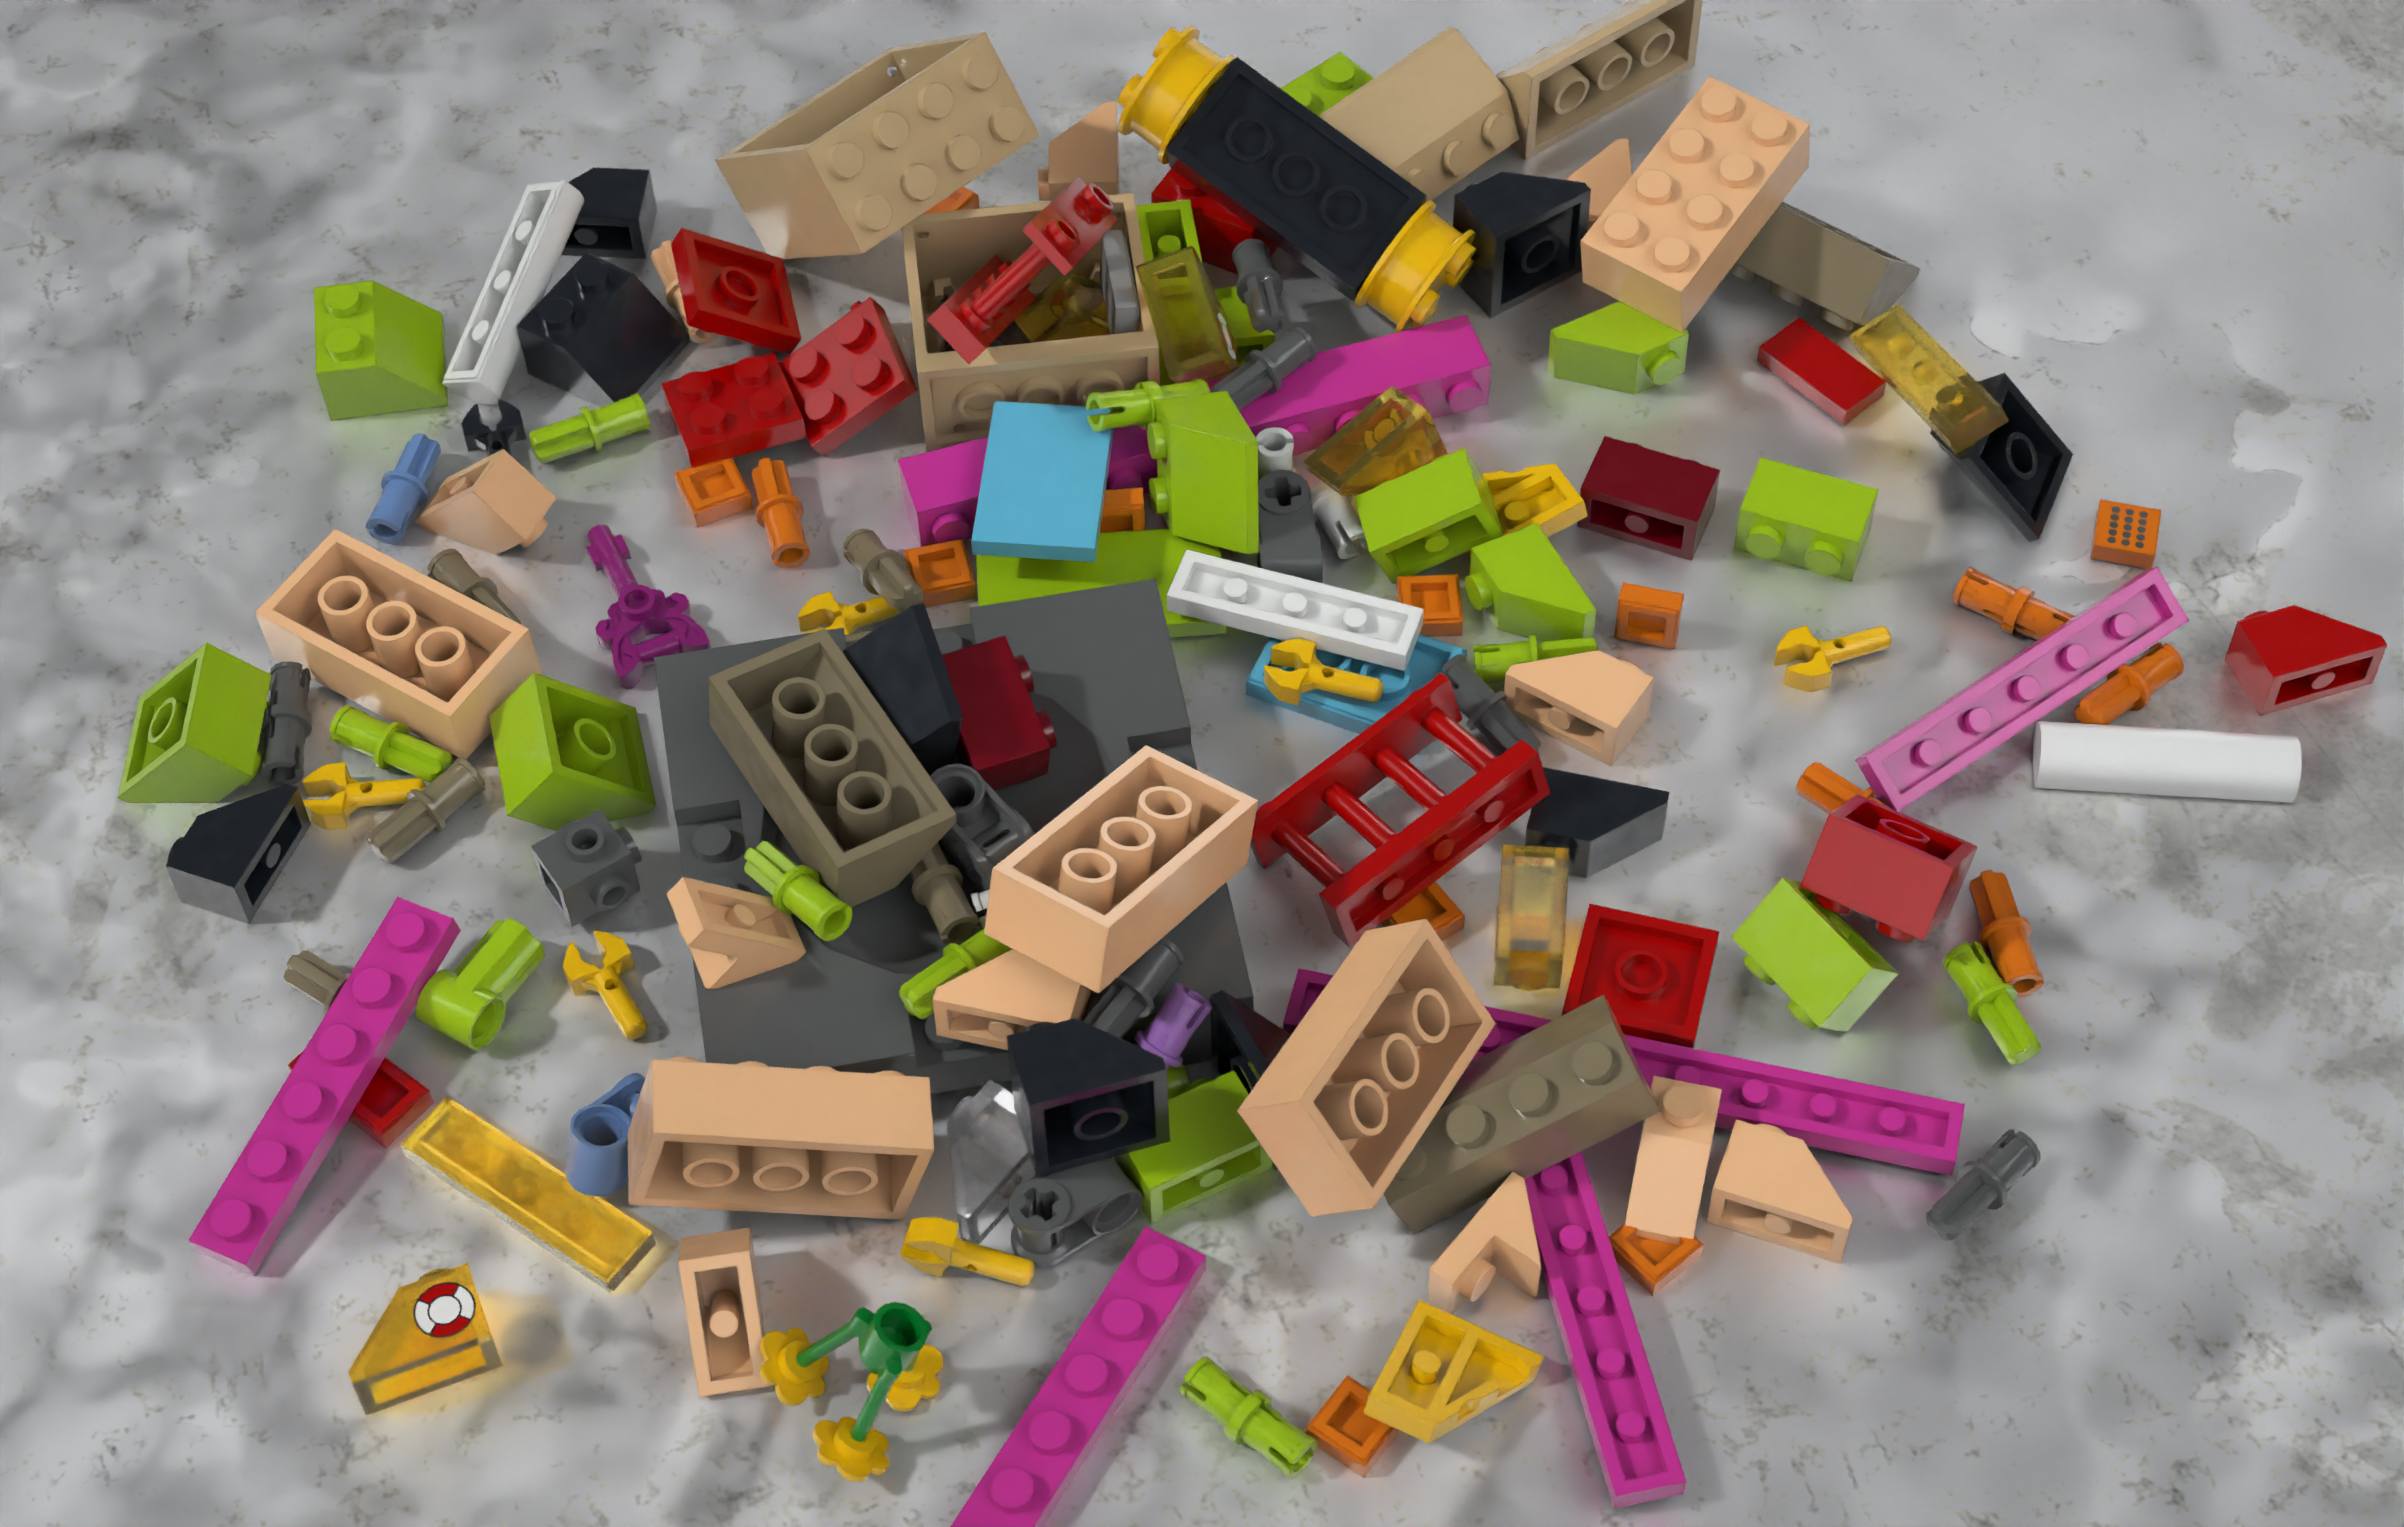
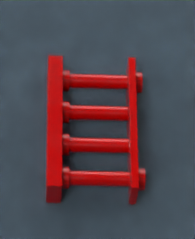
(1001, 289)
(1427, 847)

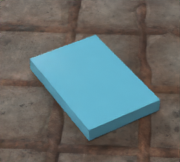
(1042, 483)
(1353, 713)

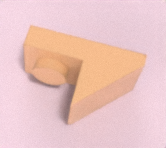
(732, 931)
(1495, 1240)

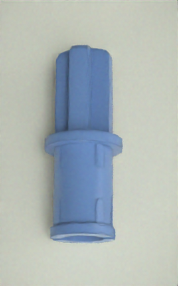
(403, 490)

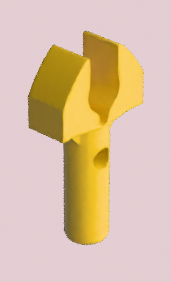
(824, 610)
(1823, 654)
(1312, 675)
(350, 794)
(607, 981)
(934, 1245)

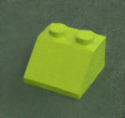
(377, 351)
(1205, 471)
(197, 731)
(569, 755)

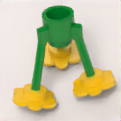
(900, 1370)

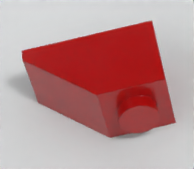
(2300, 657)

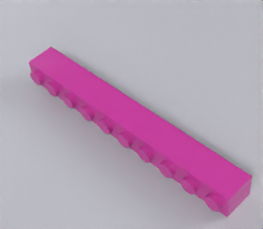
(1431, 364)

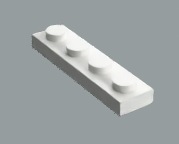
(1295, 608)

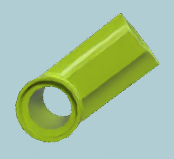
(473, 997)

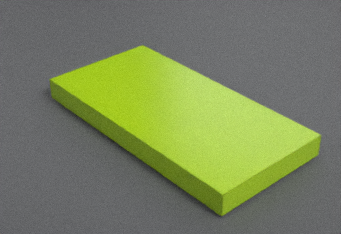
(1119, 560)

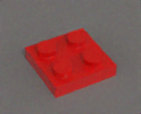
(735, 291)
(848, 376)
(733, 410)
(1647, 970)

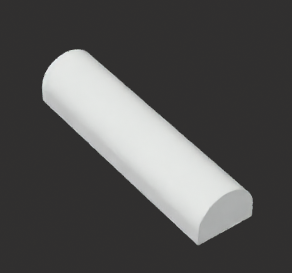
(512, 290)
(2166, 761)

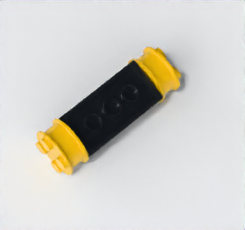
(1295, 179)

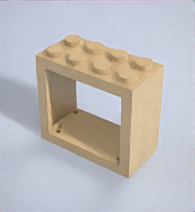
(878, 148)
(958, 397)

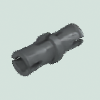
(286, 723)

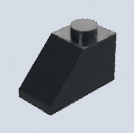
(615, 214)
(1596, 820)
(238, 852)

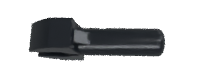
(481, 437)

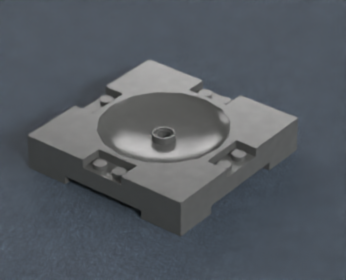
(1109, 689)

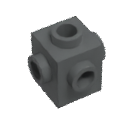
(588, 867)

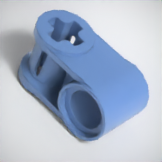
(600, 1140)

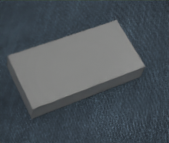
(1118, 284)

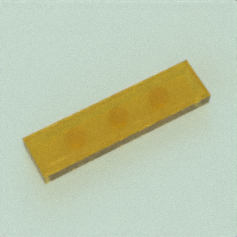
(1928, 379)
(528, 1194)

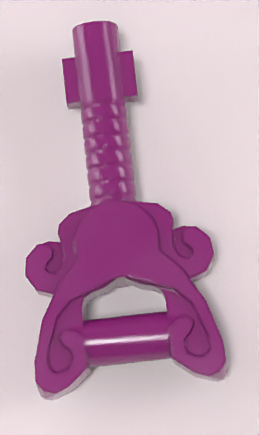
(639, 613)

